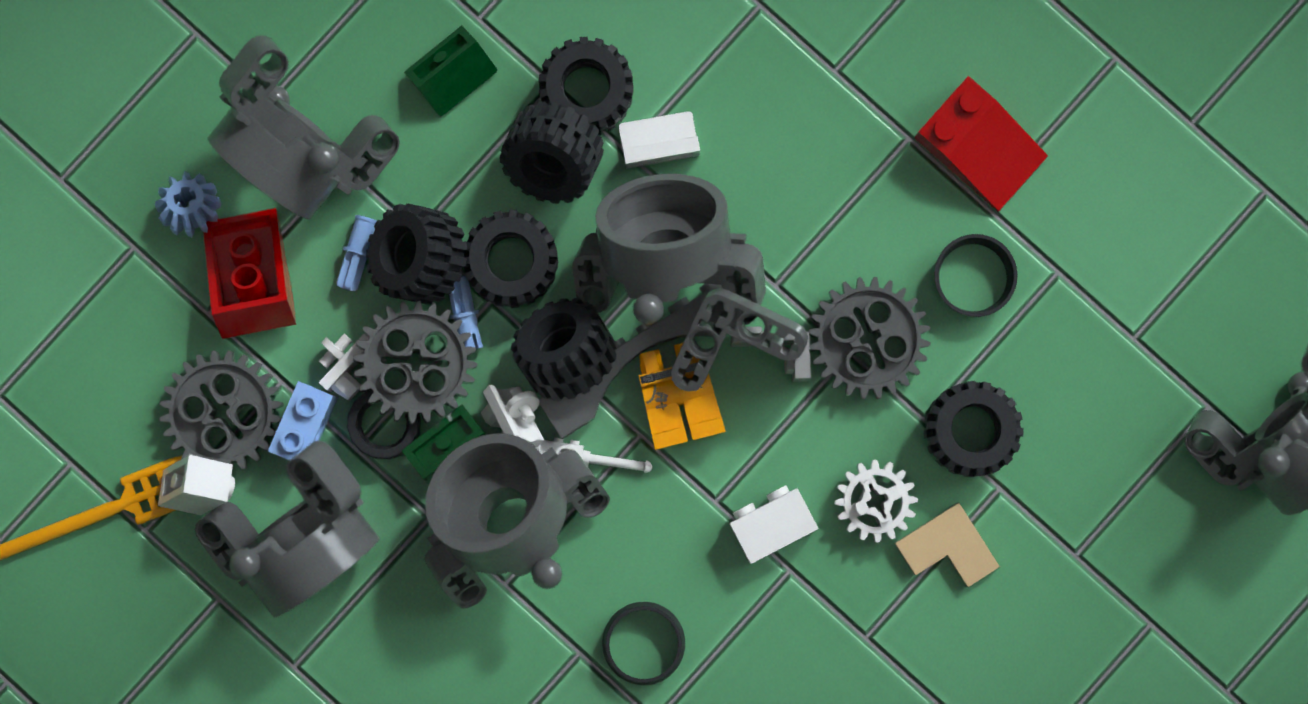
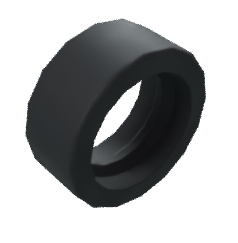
(358, 438)

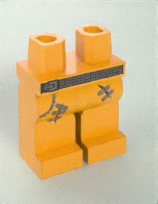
(664, 398)

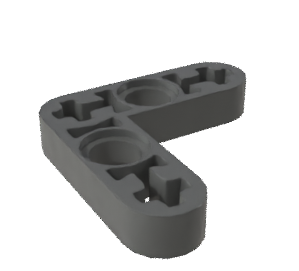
(732, 323)

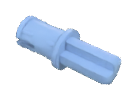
(355, 253)
(463, 309)

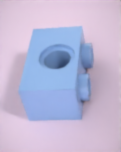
(302, 420)

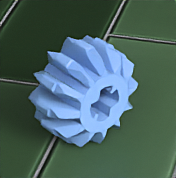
(175, 202)

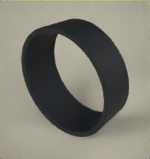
(1004, 254)
(651, 607)

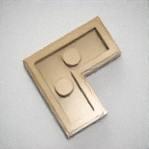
(950, 536)

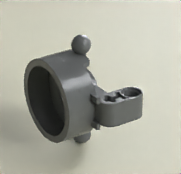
(281, 146)
(661, 239)
(1269, 457)
(474, 484)
(301, 547)

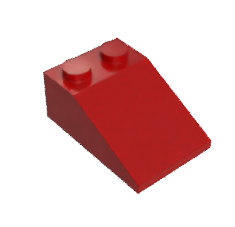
(981, 144)
(248, 274)

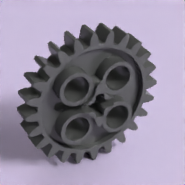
(901, 324)
(416, 327)
(248, 390)

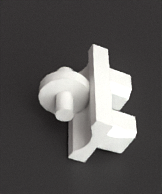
(338, 377)
(513, 412)

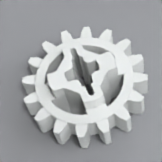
(859, 508)

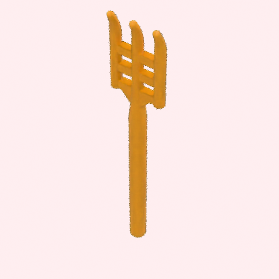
(129, 501)

